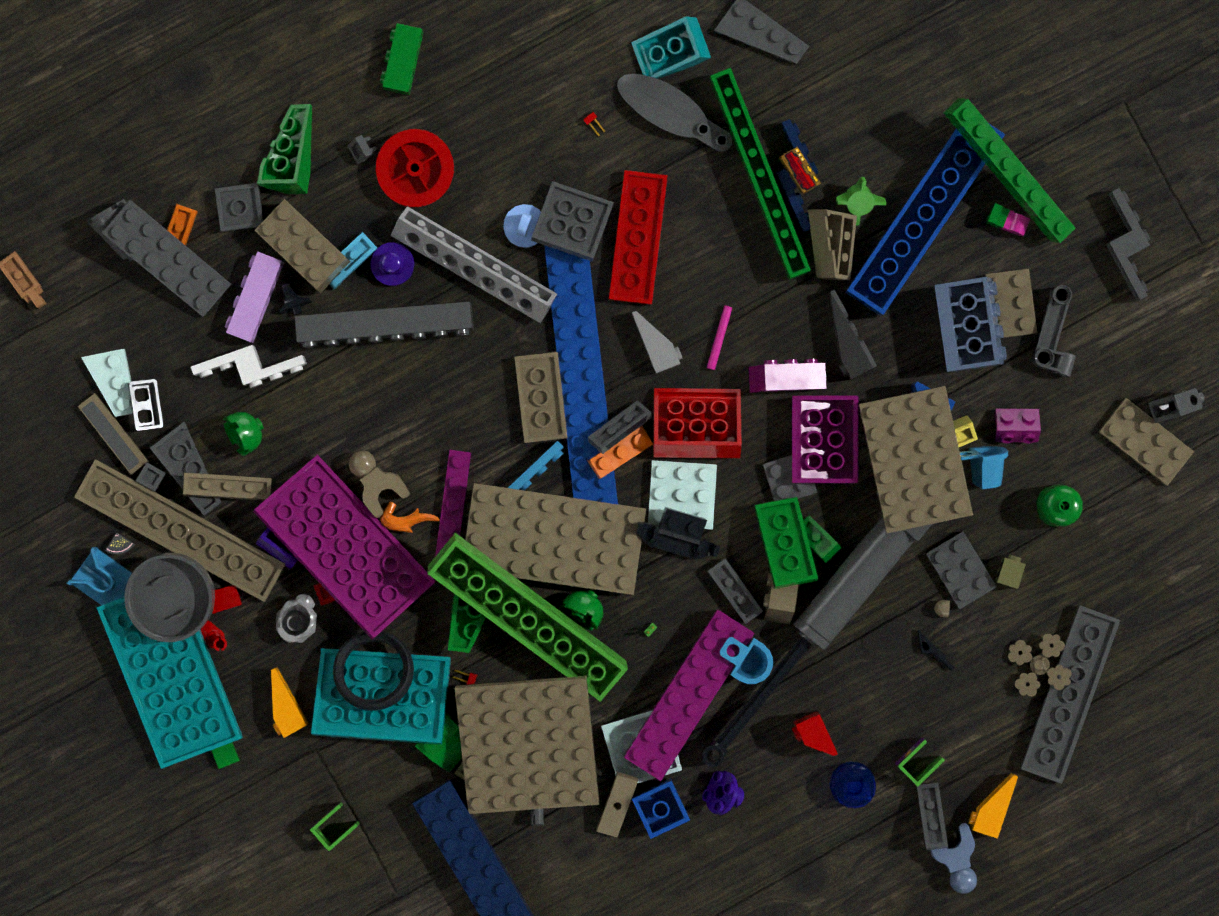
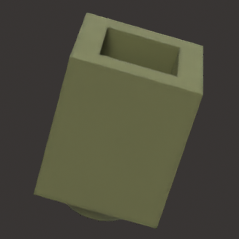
(1010, 571)

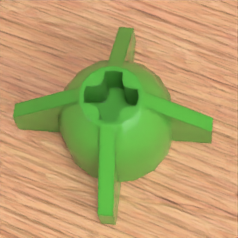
(859, 199)

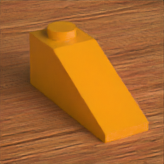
(286, 711)
(992, 811)

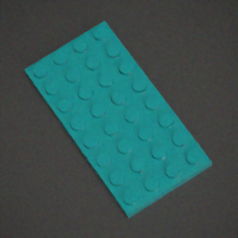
(172, 689)

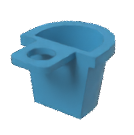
(986, 465)
(752, 663)

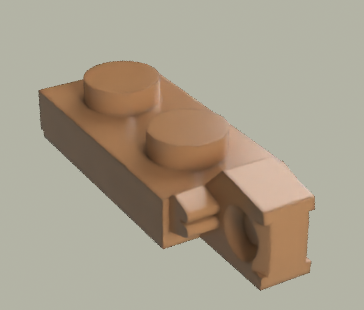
(22, 279)

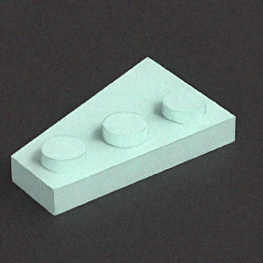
(112, 377)

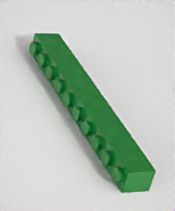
(759, 174)

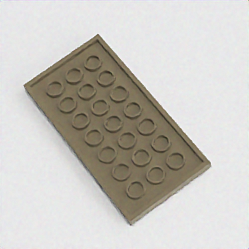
(557, 537)

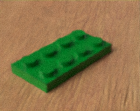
(786, 543)

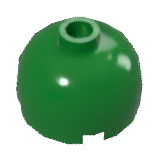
(244, 431)
(583, 608)

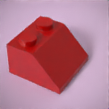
(813, 733)

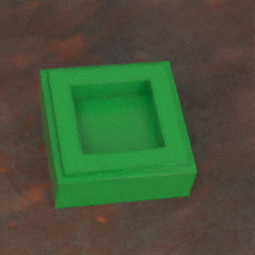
(225, 755)

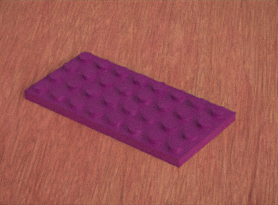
(344, 546)

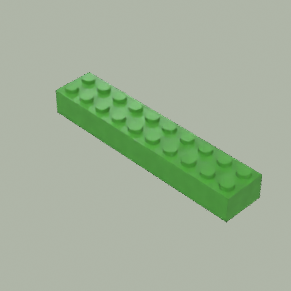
(526, 616)

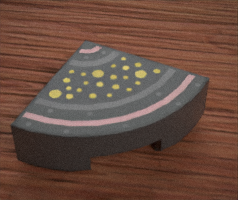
(119, 545)

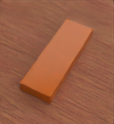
(182, 222)

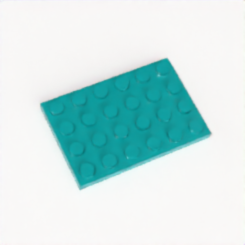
(374, 675)

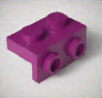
(1017, 425)

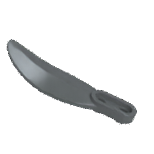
(670, 109)

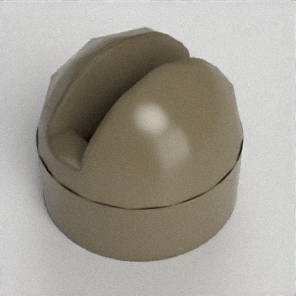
(942, 608)

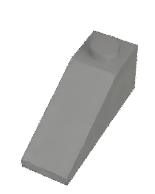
(659, 348)

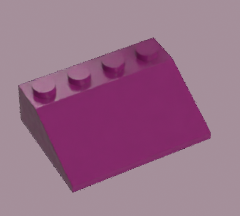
(825, 439)

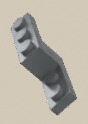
(1128, 244)

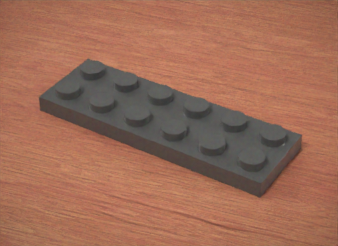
(166, 258)

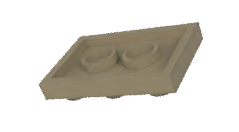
(1015, 302)

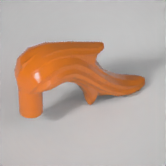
(405, 523)

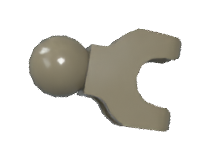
(375, 480)

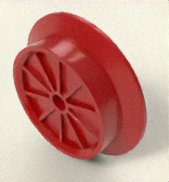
(413, 149)

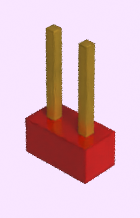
(590, 118)
(471, 680)

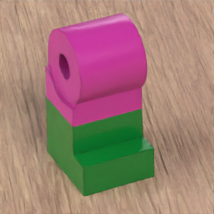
(1007, 220)

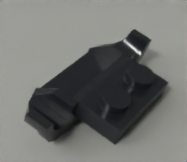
(678, 534)

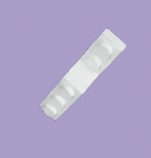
(249, 366)

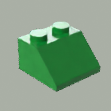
(450, 751)

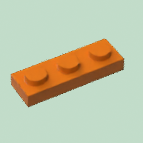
(620, 453)

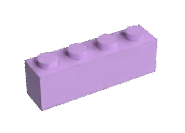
(254, 297)

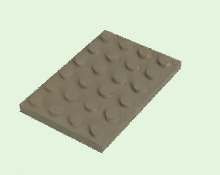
(915, 459)

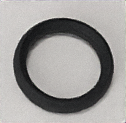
(392, 698)

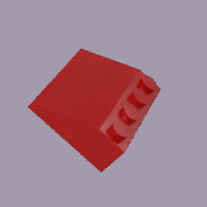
(697, 423)

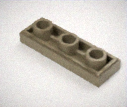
(613, 814)

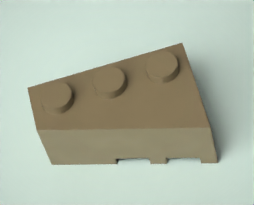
(832, 243)
(780, 602)

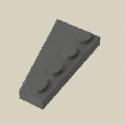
(754, 28)
(180, 456)

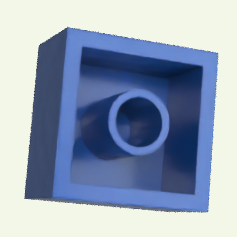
(660, 808)

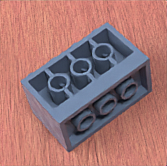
(956, 319)

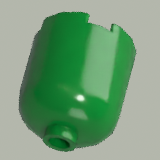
(1050, 503)

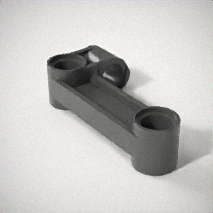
(1050, 331)

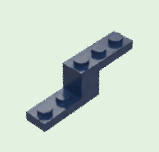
(787, 184)

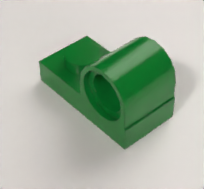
(820, 540)

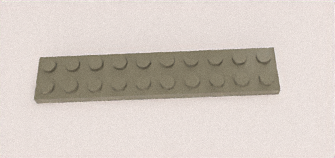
(180, 530)

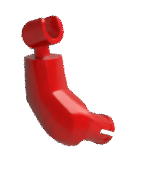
(213, 636)

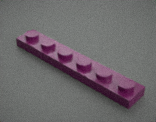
(453, 496)

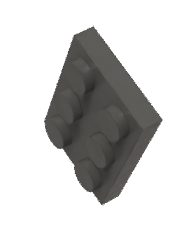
(961, 570)

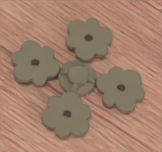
(1039, 665)

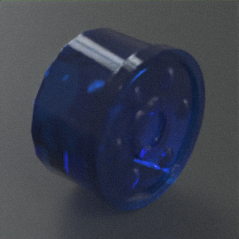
(853, 784)

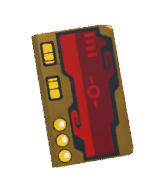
(799, 170)

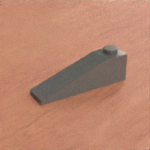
(852, 352)

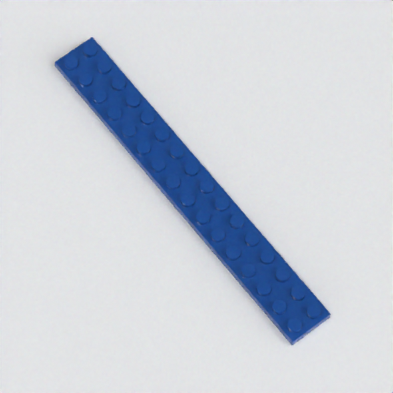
(579, 370)

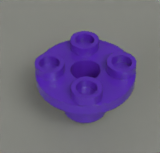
(392, 264)
(722, 793)

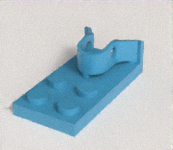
(101, 577)

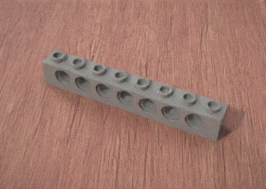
(473, 264)

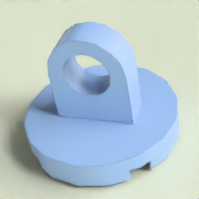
(520, 225)

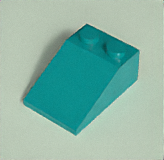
(671, 48)

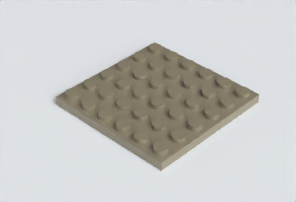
(527, 744)

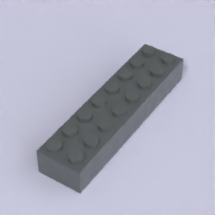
(384, 323)

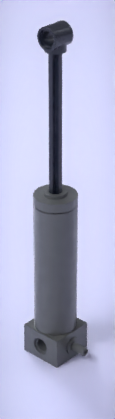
(828, 614)

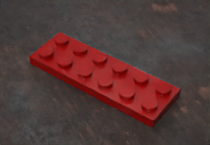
(638, 237)

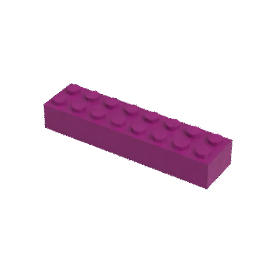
(686, 696)

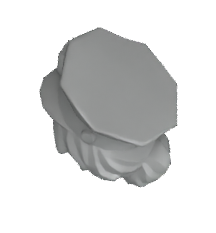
(296, 619)

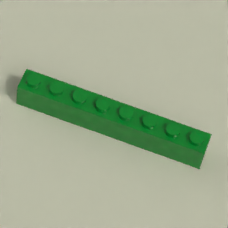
(1009, 170)

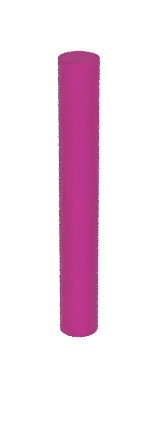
(719, 337)

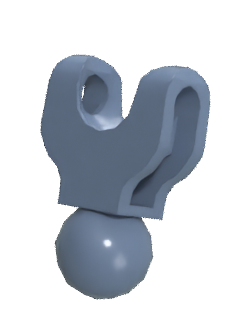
(958, 861)

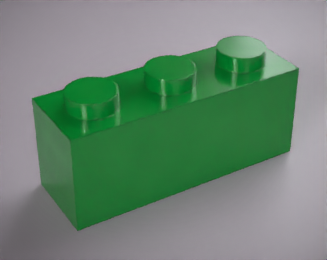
(402, 59)

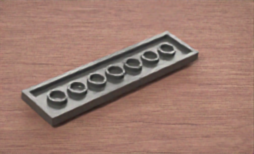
(1066, 709)

